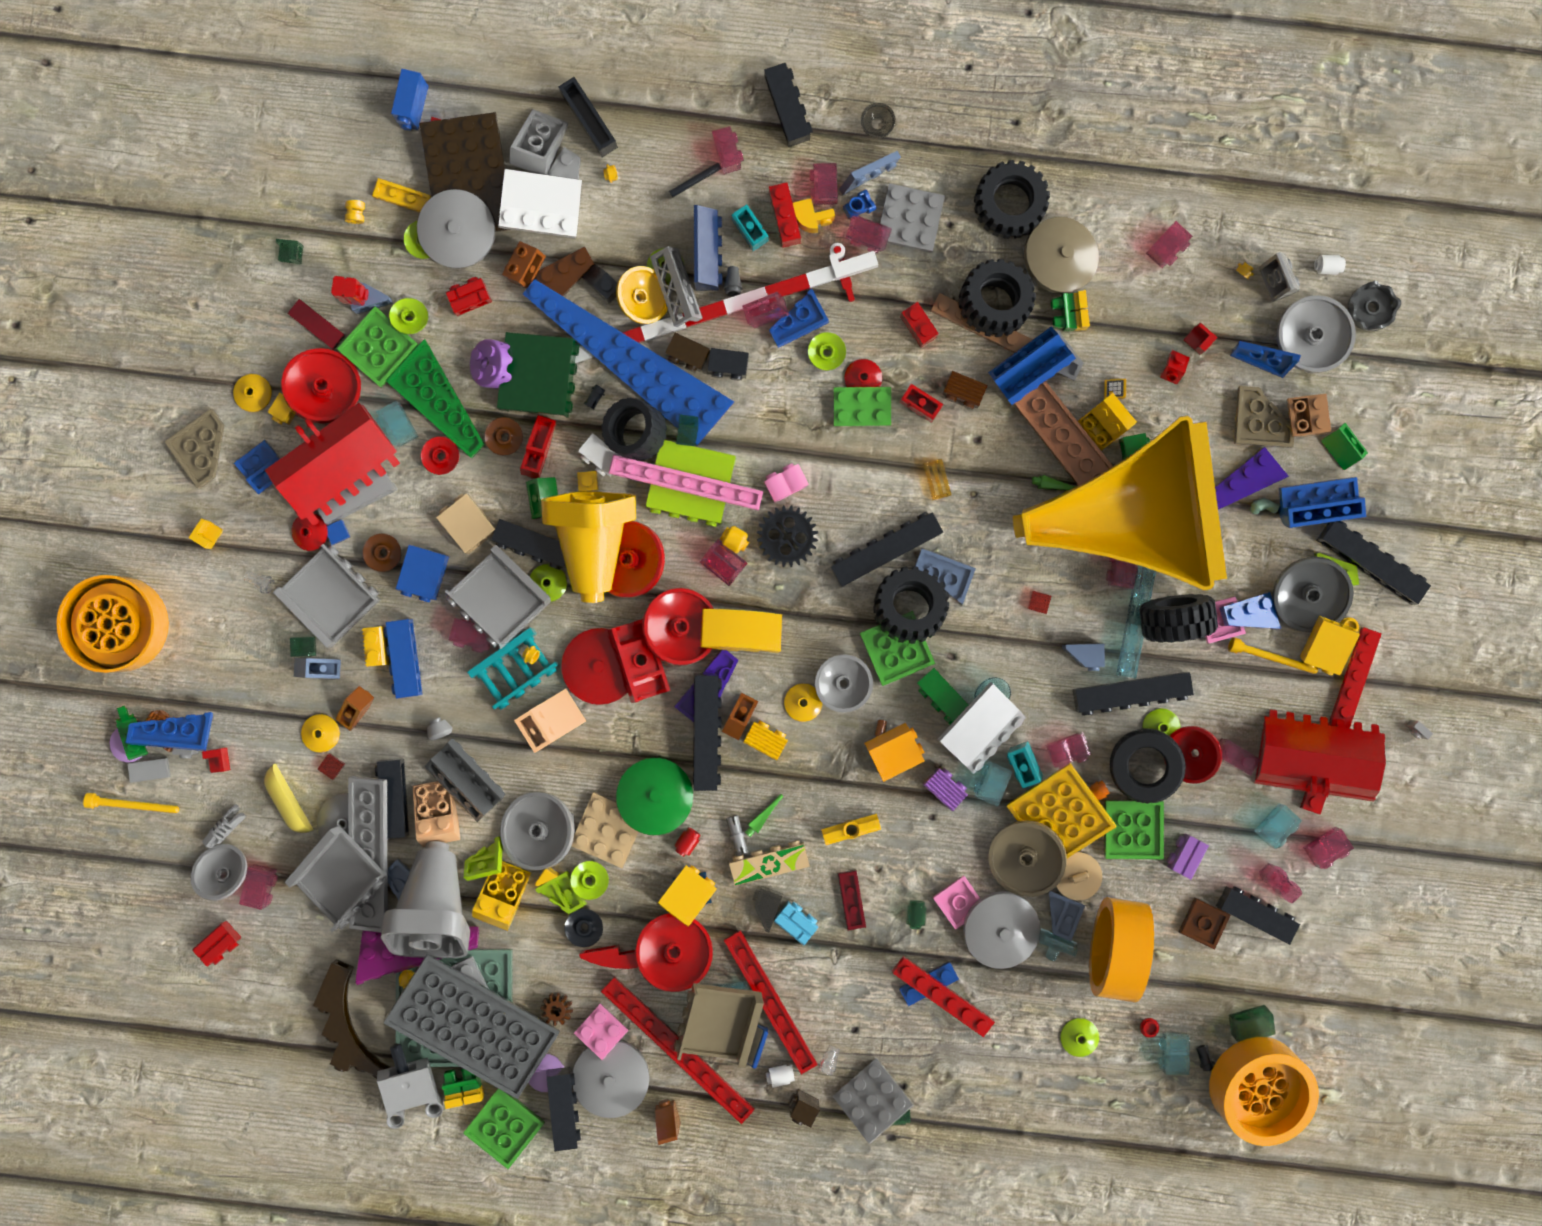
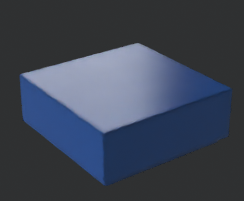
(337, 532)

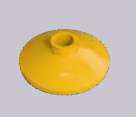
(258, 399)
(793, 699)
(329, 733)

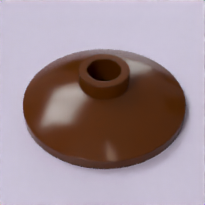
(497, 429)
(373, 548)

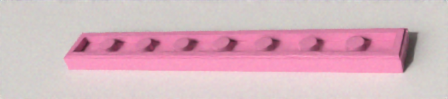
(685, 482)

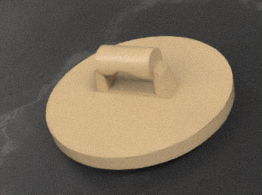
(1081, 877)

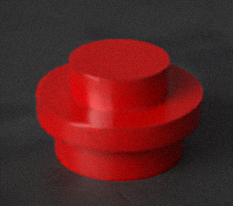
(1149, 1027)

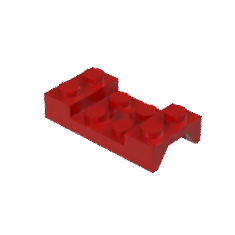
(641, 680)

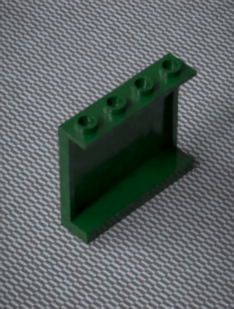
(540, 374)

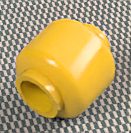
(734, 539)

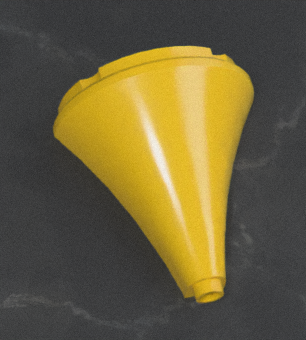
(1143, 511)

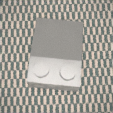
(537, 142)
(1279, 277)

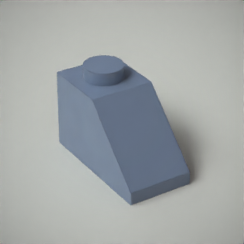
(375, 298)
(1087, 655)
(317, 668)

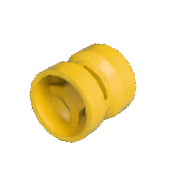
(354, 211)

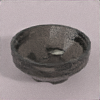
(881, 112)

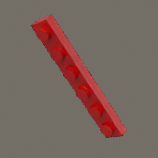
(943, 996)

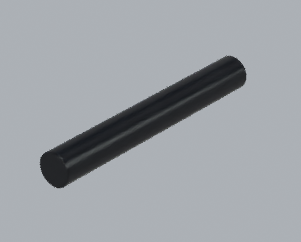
(694, 180)

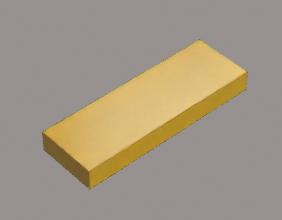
(400, 195)

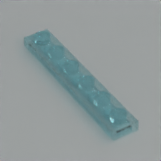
(1133, 636)

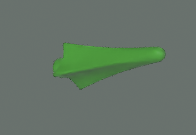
(1046, 482)
(757, 823)

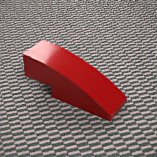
(538, 447)
(610, 957)

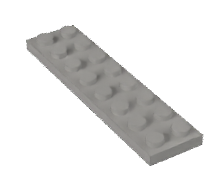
(369, 830)

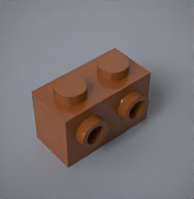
(523, 265)

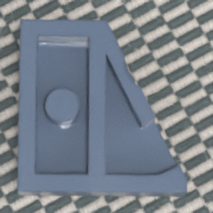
(1064, 915)

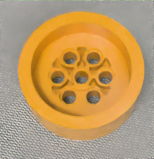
(144, 616)
(1121, 949)
(1243, 1071)

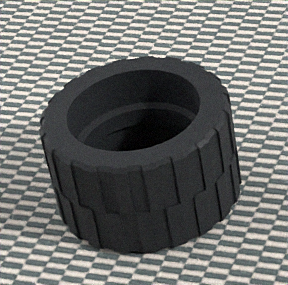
(616, 420)

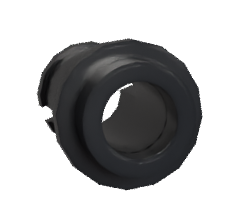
(594, 397)
(1205, 1058)

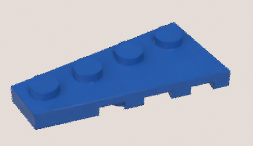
(177, 733)

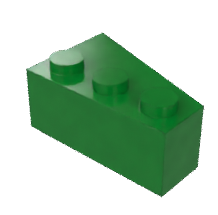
(942, 695)

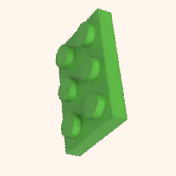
(862, 406)

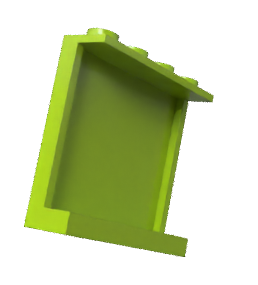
(696, 462)

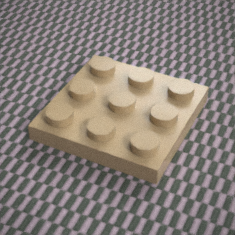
(604, 832)

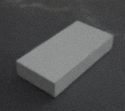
(149, 770)

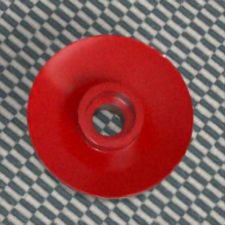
(863, 366)
(431, 451)
(316, 534)

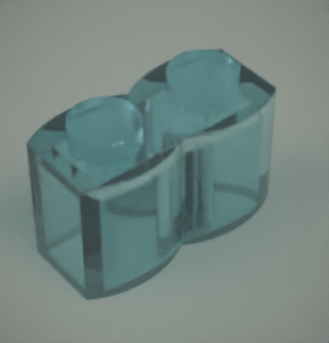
(1175, 1053)

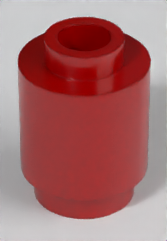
(687, 842)

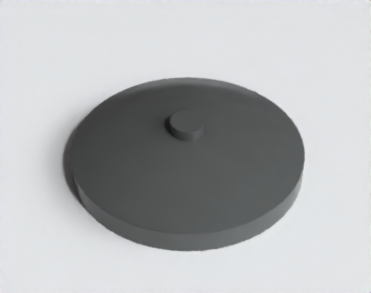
(1311, 590)

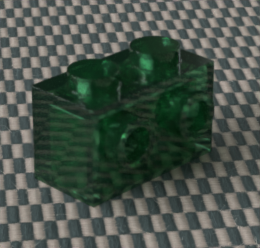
(1252, 1023)

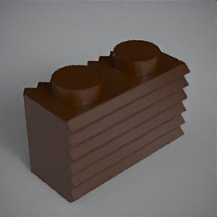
(964, 390)

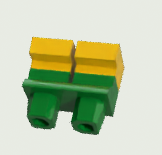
(1073, 311)
(461, 1090)

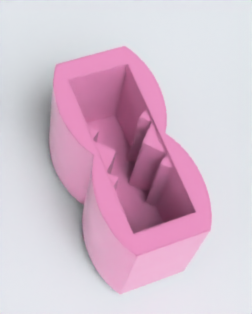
(785, 483)

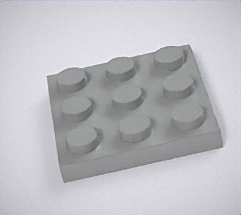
(912, 216)
(873, 1100)

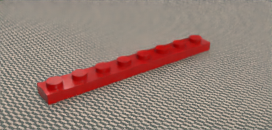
(773, 1004)

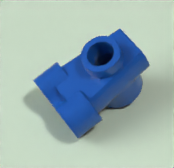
(861, 203)

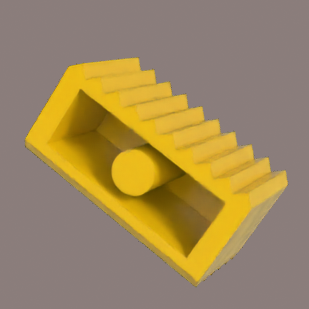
(375, 646)
(765, 740)

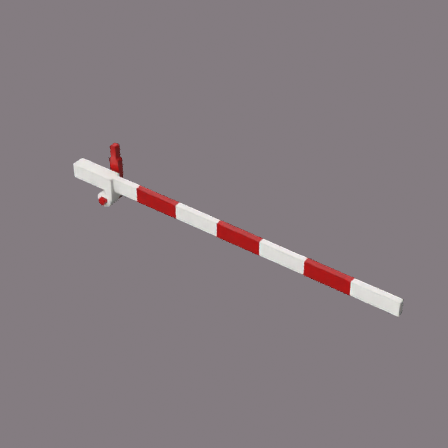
(838, 270)

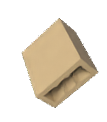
(466, 523)

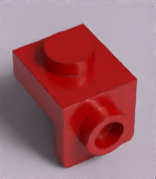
(1175, 367)

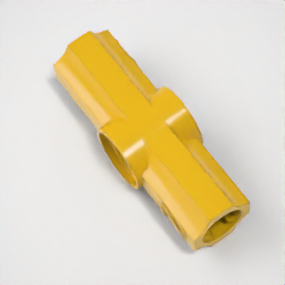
(863, 826)

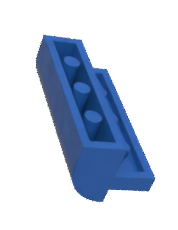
(1032, 365)
(1321, 502)

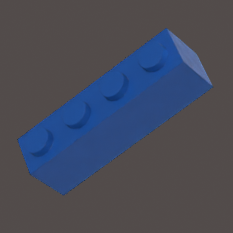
(403, 658)

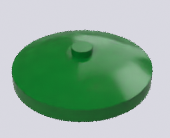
(654, 796)

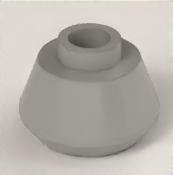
(438, 729)

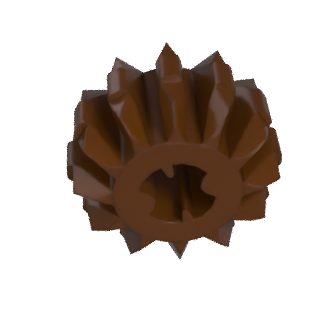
(555, 1015)

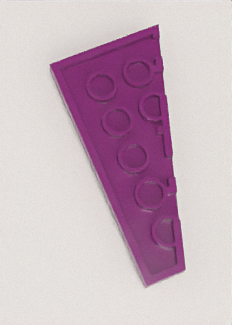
(377, 960)

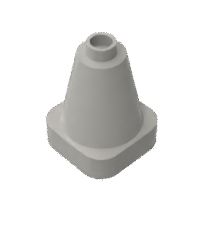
(429, 909)

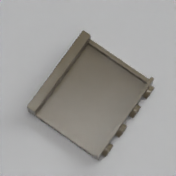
(719, 1022)

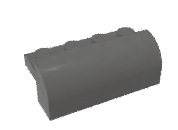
(465, 780)

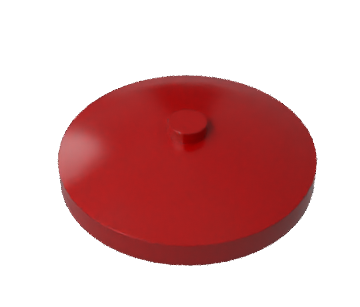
(320, 385)
(638, 561)
(674, 626)
(593, 668)
(673, 954)

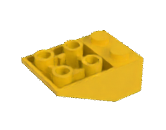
(501, 896)

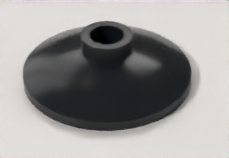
(581, 937)

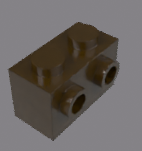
(687, 352)
(803, 1108)

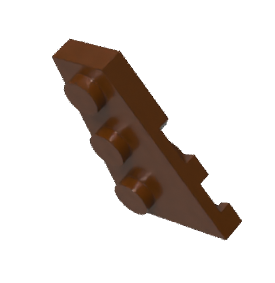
(565, 272)

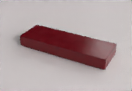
(316, 324)
(851, 900)

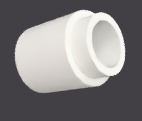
(1330, 264)
(780, 1075)

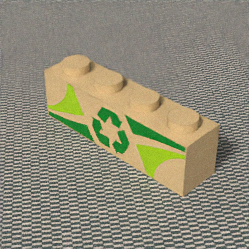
(769, 863)

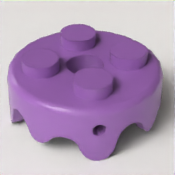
(496, 372)

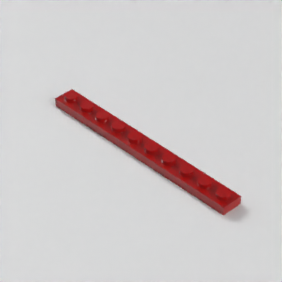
(1349, 696)
(665, 1039)

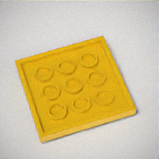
(1066, 807)

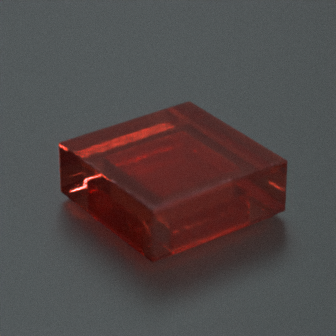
(1039, 602)
(331, 766)

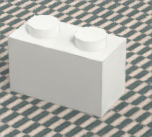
(598, 453)

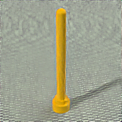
(1236, 645)
(92, 800)

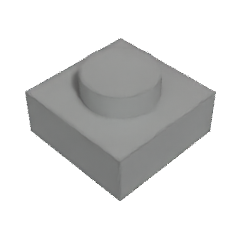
(1418, 730)
(183, 753)

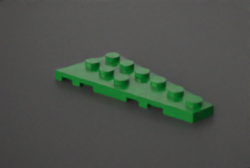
(430, 392)

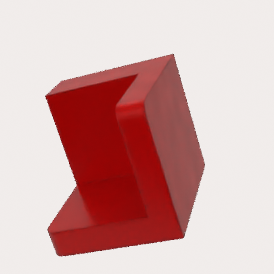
(1200, 338)
(217, 759)

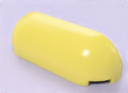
(286, 801)

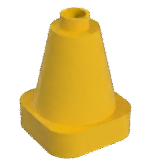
(589, 536)

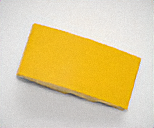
(741, 630)

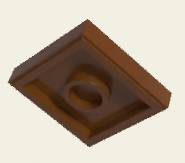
(1204, 923)

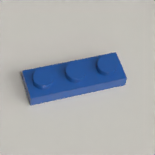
(943, 973)

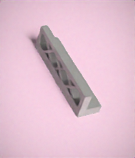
(679, 280)

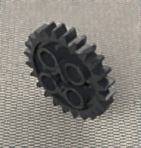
(801, 525)

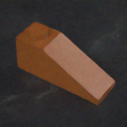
(667, 1121)

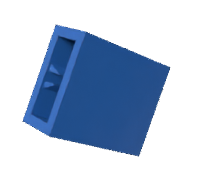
(409, 99)
(422, 573)

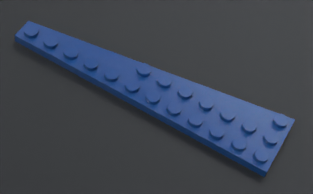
(647, 373)

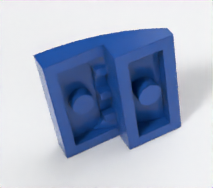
(254, 464)

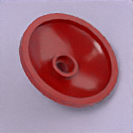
(1209, 760)

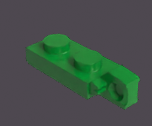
(123, 722)

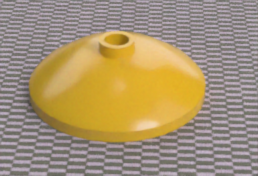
(645, 284)

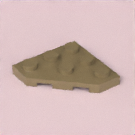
(1260, 421)
(199, 447)

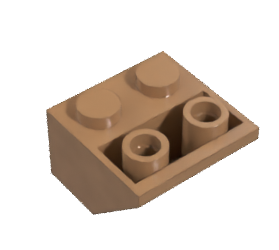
(1309, 415)

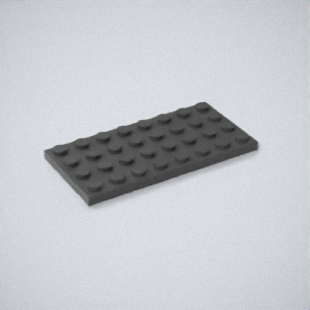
(471, 1026)

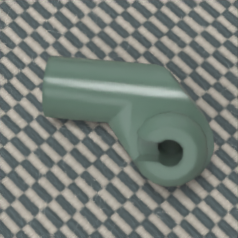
(1262, 504)

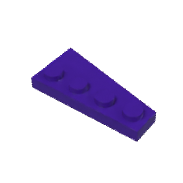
(1249, 478)
(723, 665)

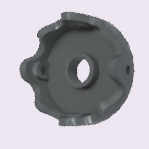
(1386, 306)

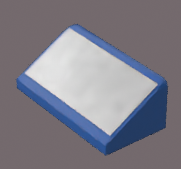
(757, 1046)

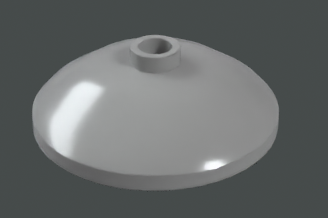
(858, 685)
(332, 813)
(212, 867)

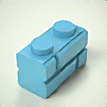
(796, 922)

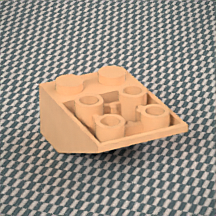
(550, 720)
(435, 814)

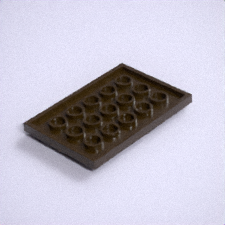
(467, 157)

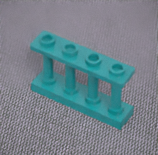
(495, 660)

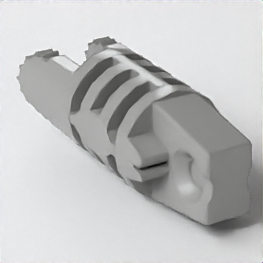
(224, 827)

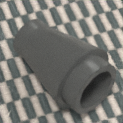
(733, 283)

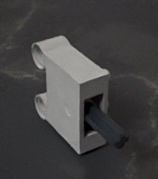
(408, 1087)

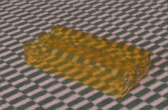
(926, 468)

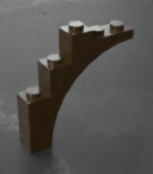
(339, 1028)

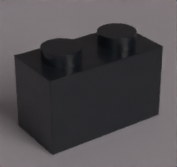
(728, 363)

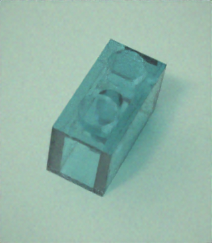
(396, 424)
(992, 783)
(1278, 826)

